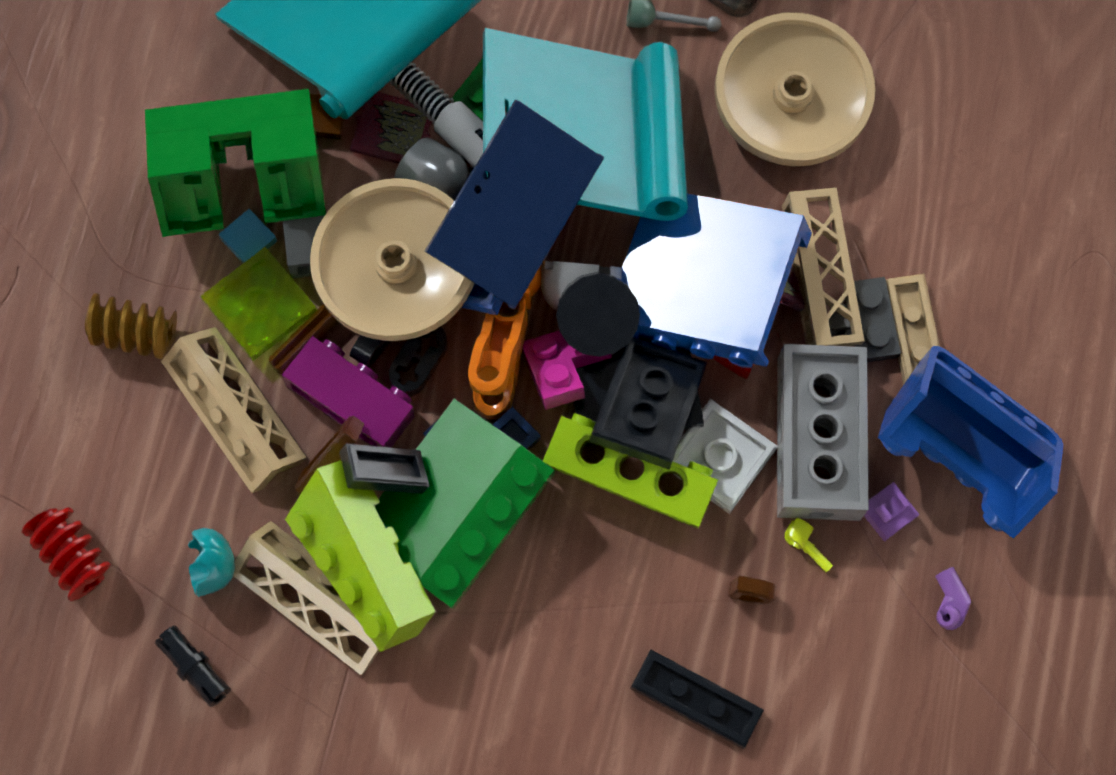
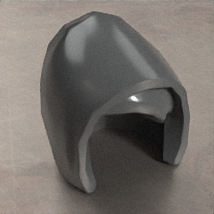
(434, 165)

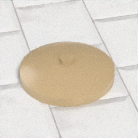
(794, 89)
(374, 263)

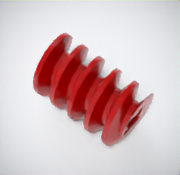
(66, 552)

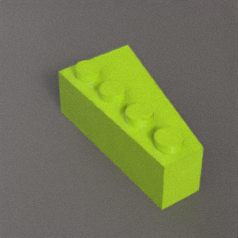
(360, 557)

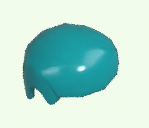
(214, 564)

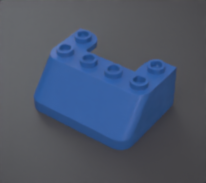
(978, 436)

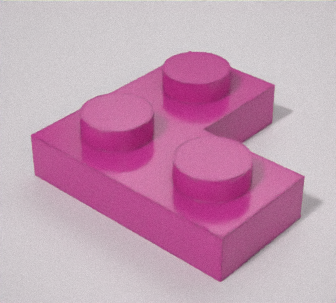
(554, 368)

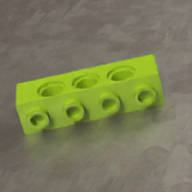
(687, 506)

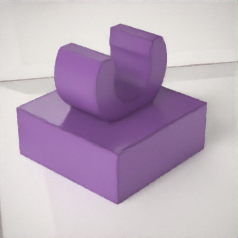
(890, 511)

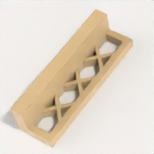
(806, 269)
(225, 409)
(290, 563)

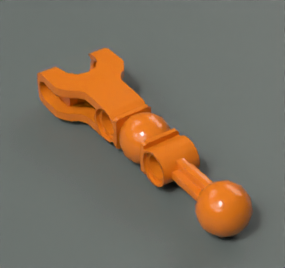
(498, 354)

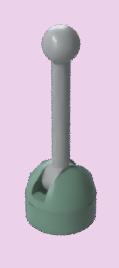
(643, 13)

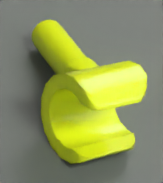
(798, 535)

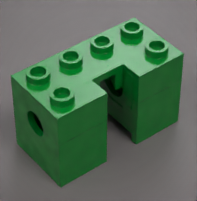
(191, 142)

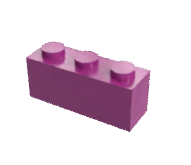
(345, 390)

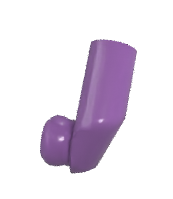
(955, 602)

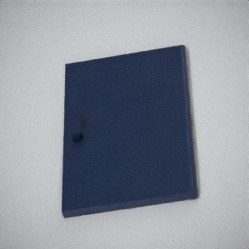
(520, 207)

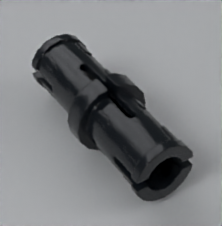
(192, 666)

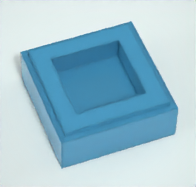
(247, 236)

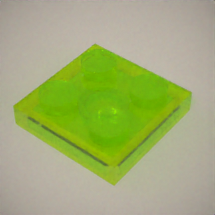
(258, 304)

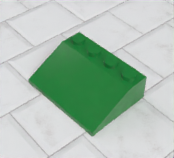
(473, 501)

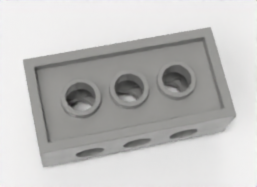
(844, 416)

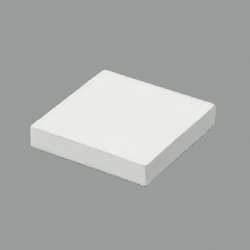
(729, 449)

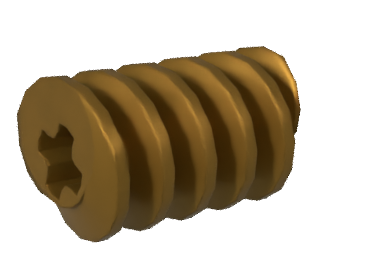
(129, 328)

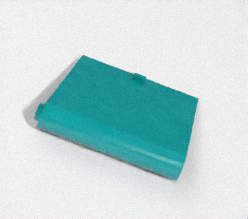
(344, 44)
(606, 102)

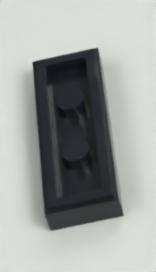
(697, 699)

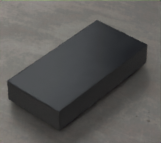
(384, 468)

